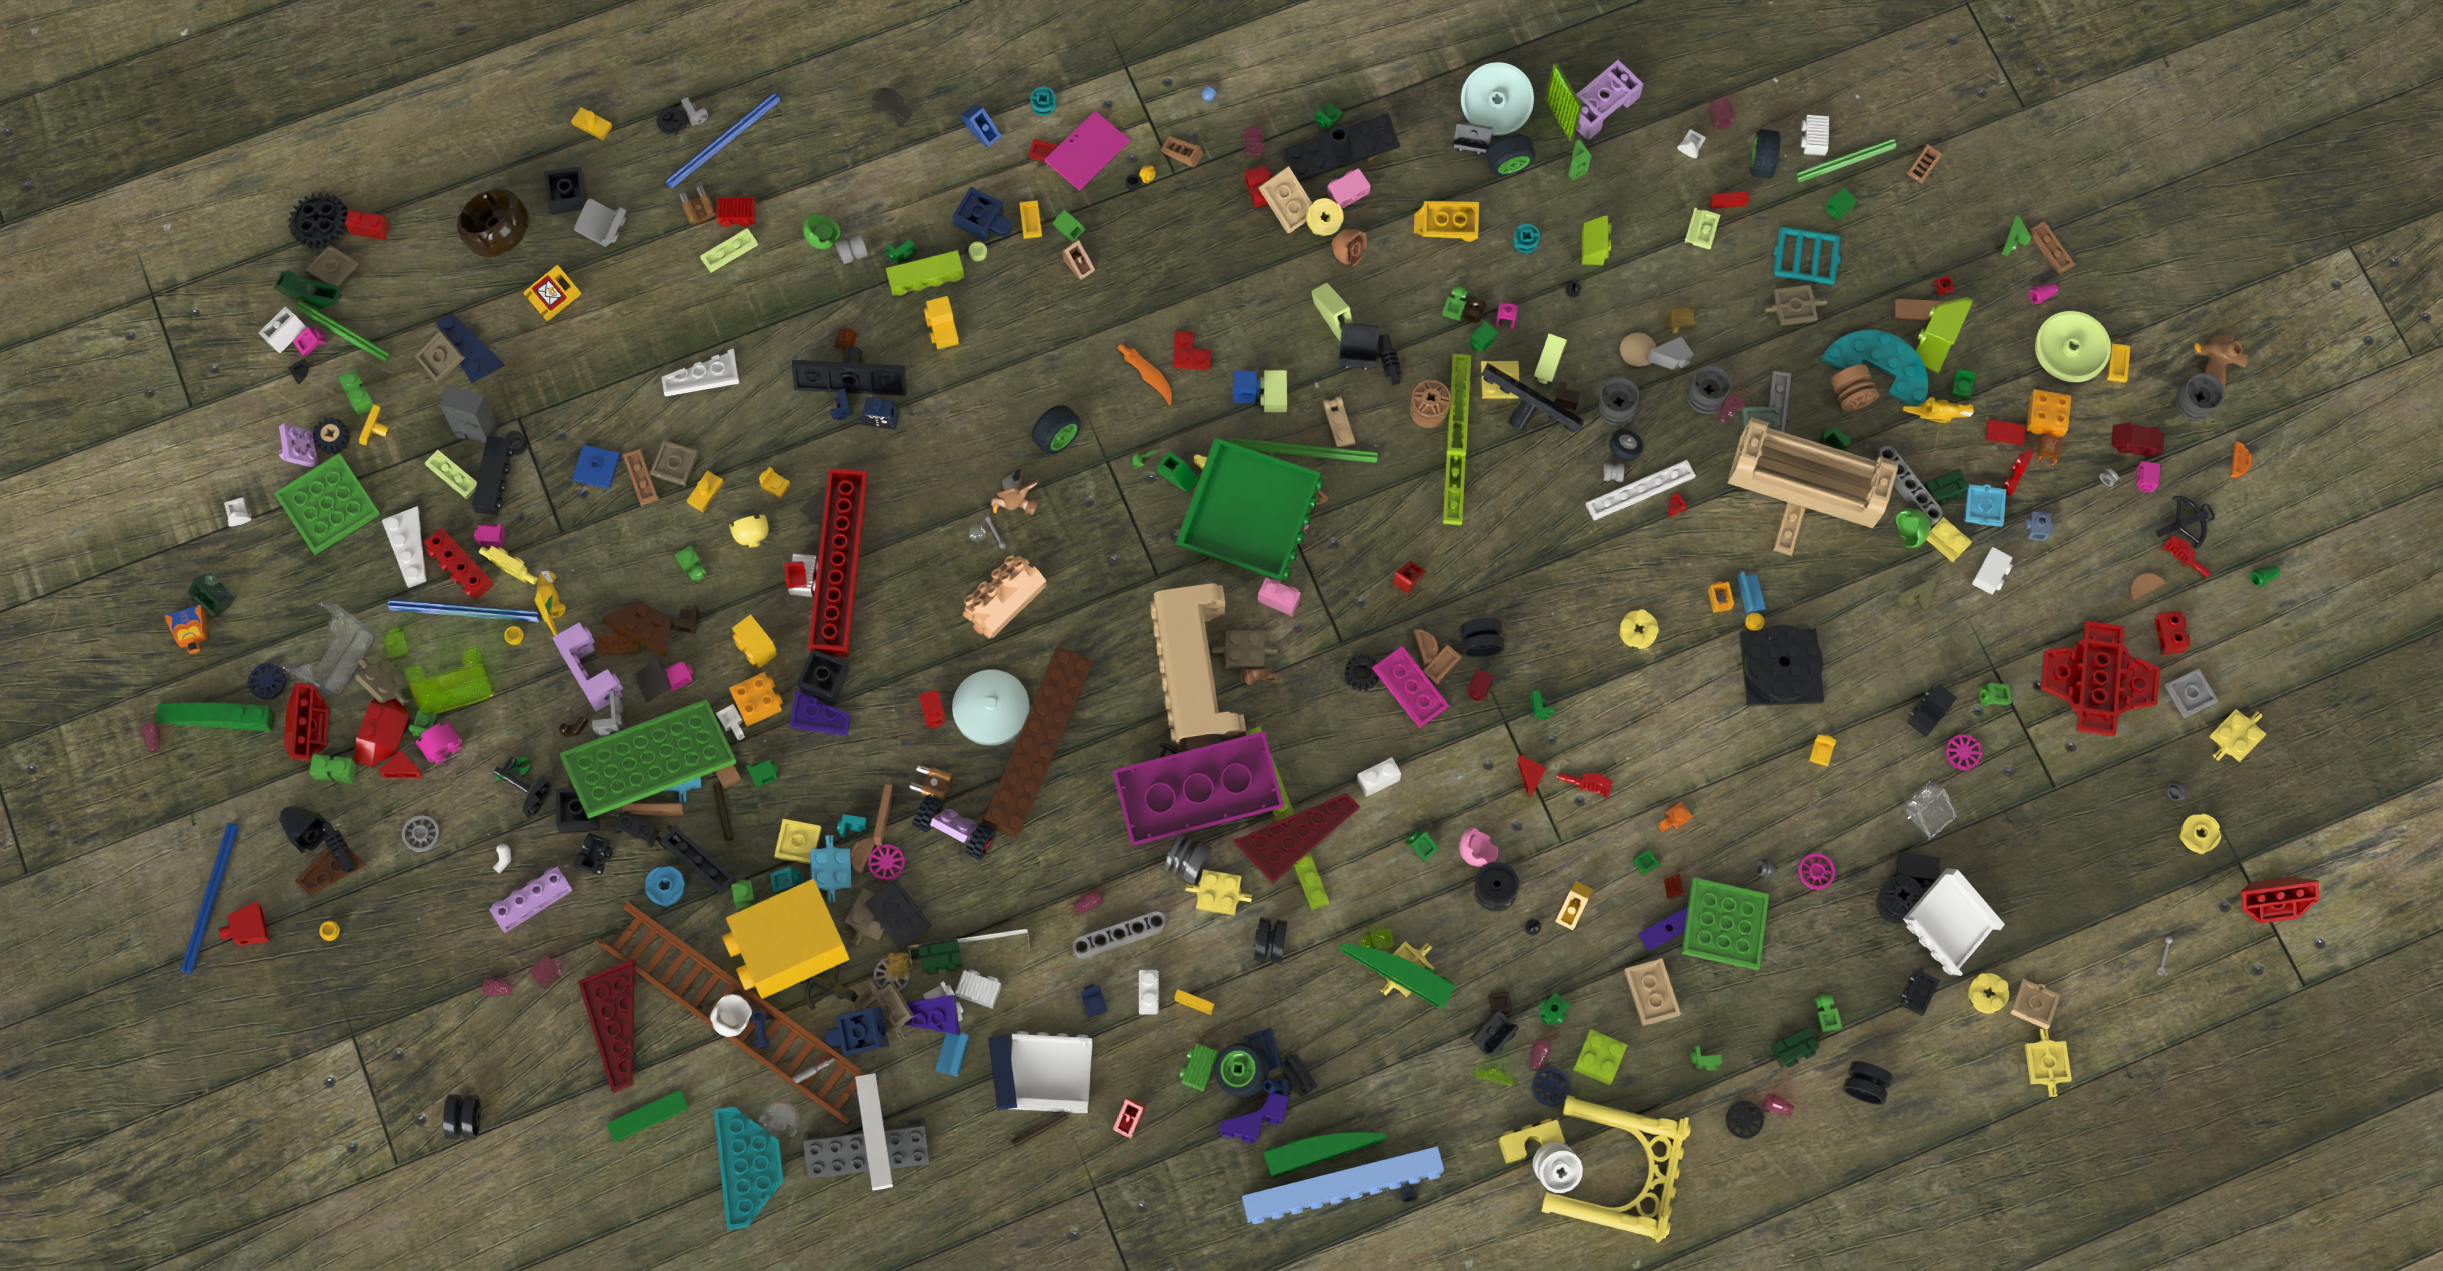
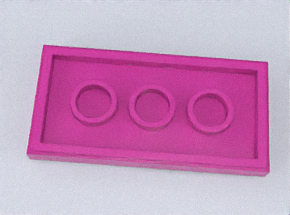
(1410, 687)

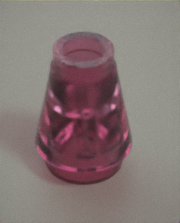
(151, 736)
(1088, 902)
(495, 987)
(1539, 1054)
(1777, 1105)

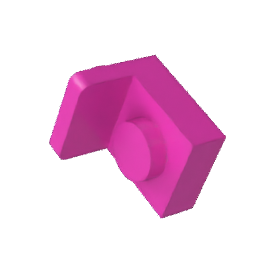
(309, 340)

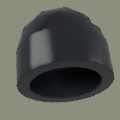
(1133, 182)
(1569, 292)
(1534, 931)
(1408, 1194)

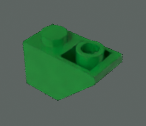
(1177, 472)

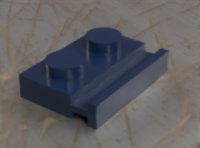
(1266, 1043)

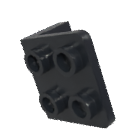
(1359, 346)

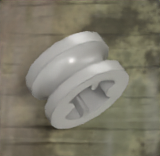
(2109, 477)

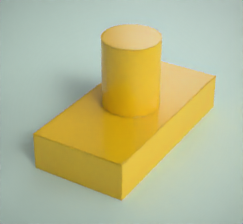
(591, 123)
(372, 426)
(705, 491)

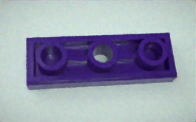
(1657, 934)

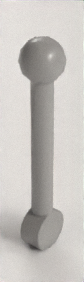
(1002, 545)
(2160, 971)

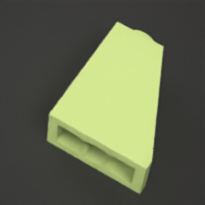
(1332, 308)
(1550, 358)

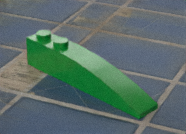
(216, 715)
(1404, 973)
(1317, 1149)

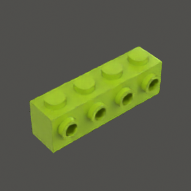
(925, 273)

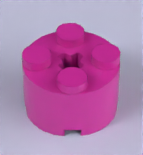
(439, 742)

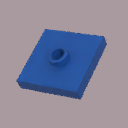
(596, 467)

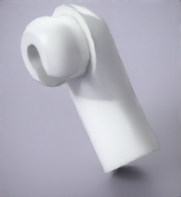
(504, 857)

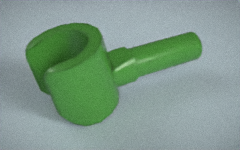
(1138, 459)

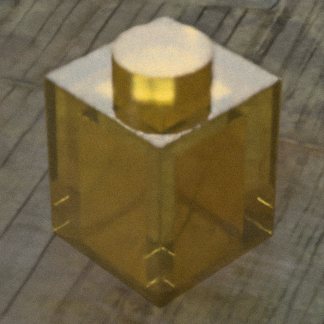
(898, 965)

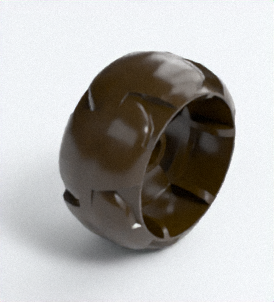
(499, 213)

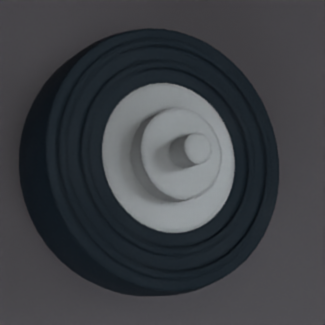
(1626, 444)

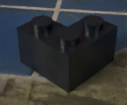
(1934, 707)

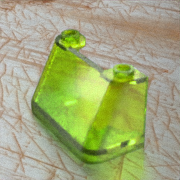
(453, 687)

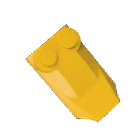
(1448, 220)

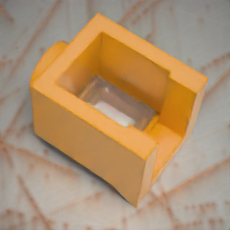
(1720, 596)

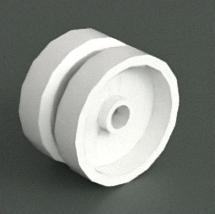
(1557, 1167)

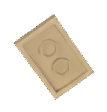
(1286, 199)
(1652, 992)

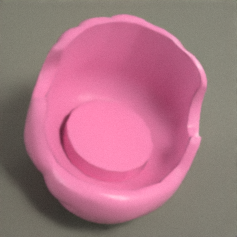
(1477, 848)

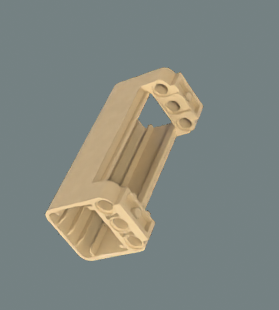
(1812, 474)
(1187, 666)

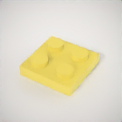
(1492, 391)
(797, 840)

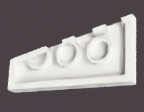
(710, 374)
(407, 544)

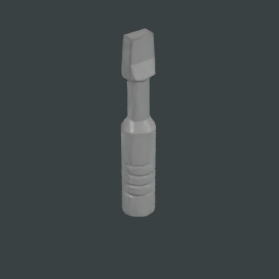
(811, 1071)

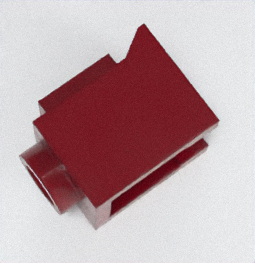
(1479, 685)

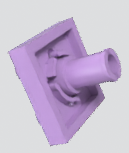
(298, 445)

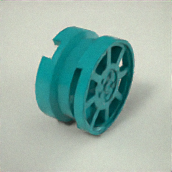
(1043, 100)
(1526, 237)

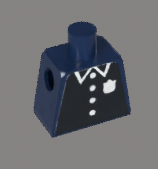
(880, 413)

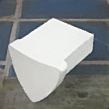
(1691, 144)
(237, 512)

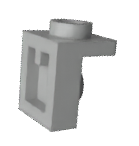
(695, 116)

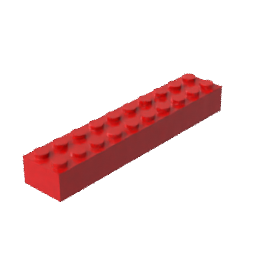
(838, 562)

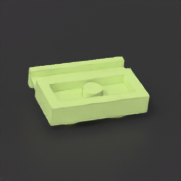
(1702, 228)

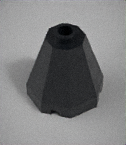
(302, 827)

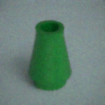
(2262, 576)

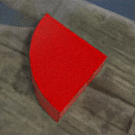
(1676, 504)

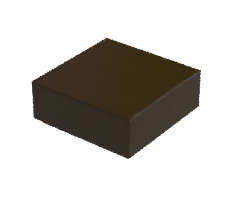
(1501, 1002)

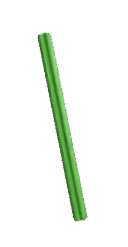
(1307, 450)

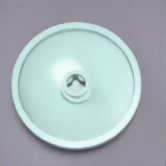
(1497, 98)
(990, 707)

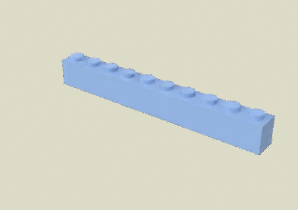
(1342, 1184)

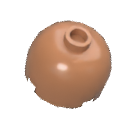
(1349, 245)

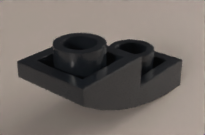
(532, 803)

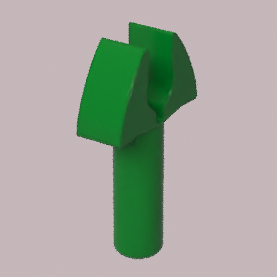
(523, 771)

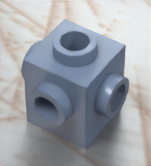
(2039, 525)

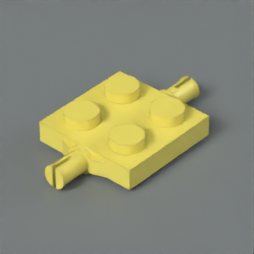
(513, 566)
(2237, 735)
(1218, 892)
(1413, 955)
(2048, 1062)

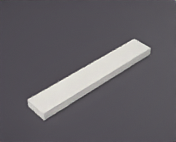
(1640, 490)
(874, 1132)

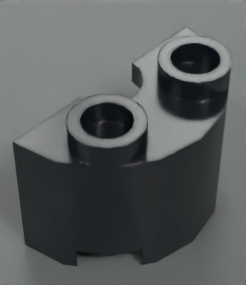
(593, 854)

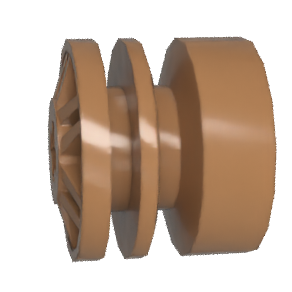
(1854, 387)
(1430, 413)

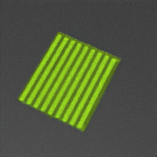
(1563, 101)

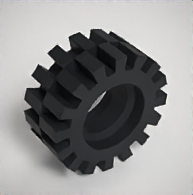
(1356, 682)

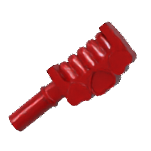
(2185, 553)
(1593, 783)

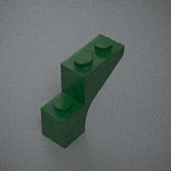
(314, 292)

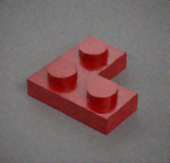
(1187, 357)
(2018, 468)

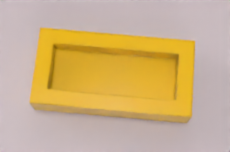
(1030, 219)
(2118, 363)
(1194, 1002)

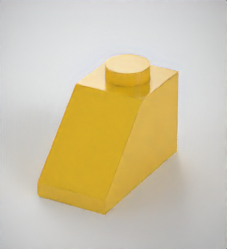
(1574, 905)

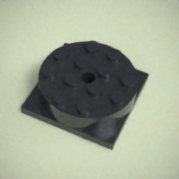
(1773, 684)

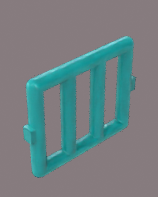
(1795, 273)

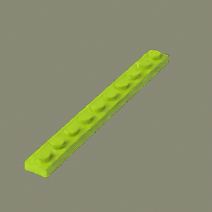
(1305, 868)

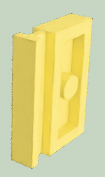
(1948, 539)

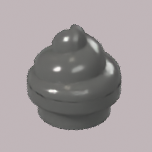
(2177, 791)
(1765, 868)

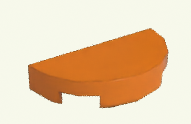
(2241, 460)

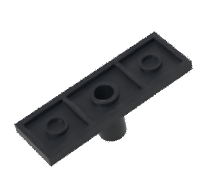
(1342, 147)
(849, 374)
(1530, 402)

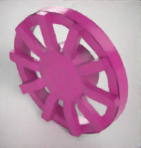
(1963, 752)
(886, 862)
(1816, 871)

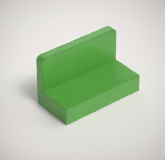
(1580, 161)

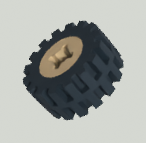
(335, 441)

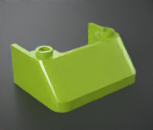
(1942, 331)

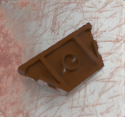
(642, 625)

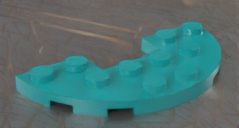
(1886, 354)

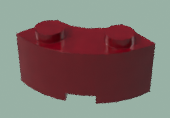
(2137, 439)

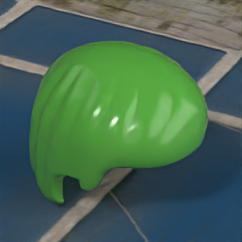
(821, 231)
(1913, 526)

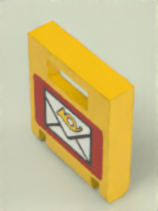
(549, 296)

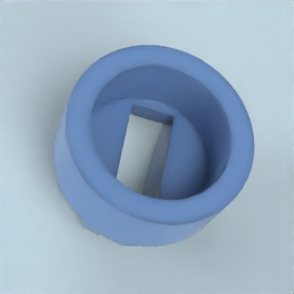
(1208, 93)

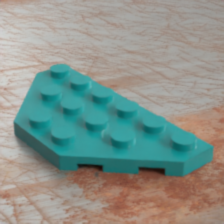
(748, 1166)

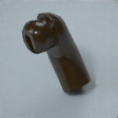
(575, 729)

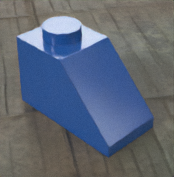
(981, 125)

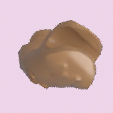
(1251, 675)

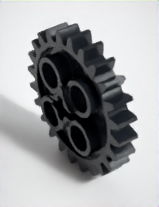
(318, 220)

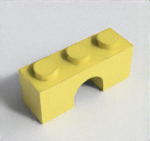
(1513, 1143)

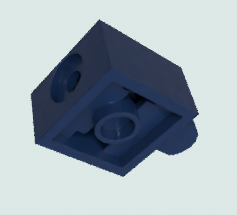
(981, 215)
(859, 1032)

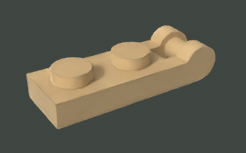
(1338, 423)

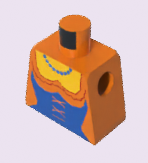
(188, 627)

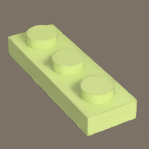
(729, 250)
(451, 474)

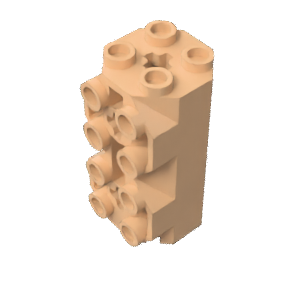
(1002, 599)

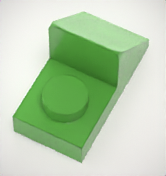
(2016, 234)

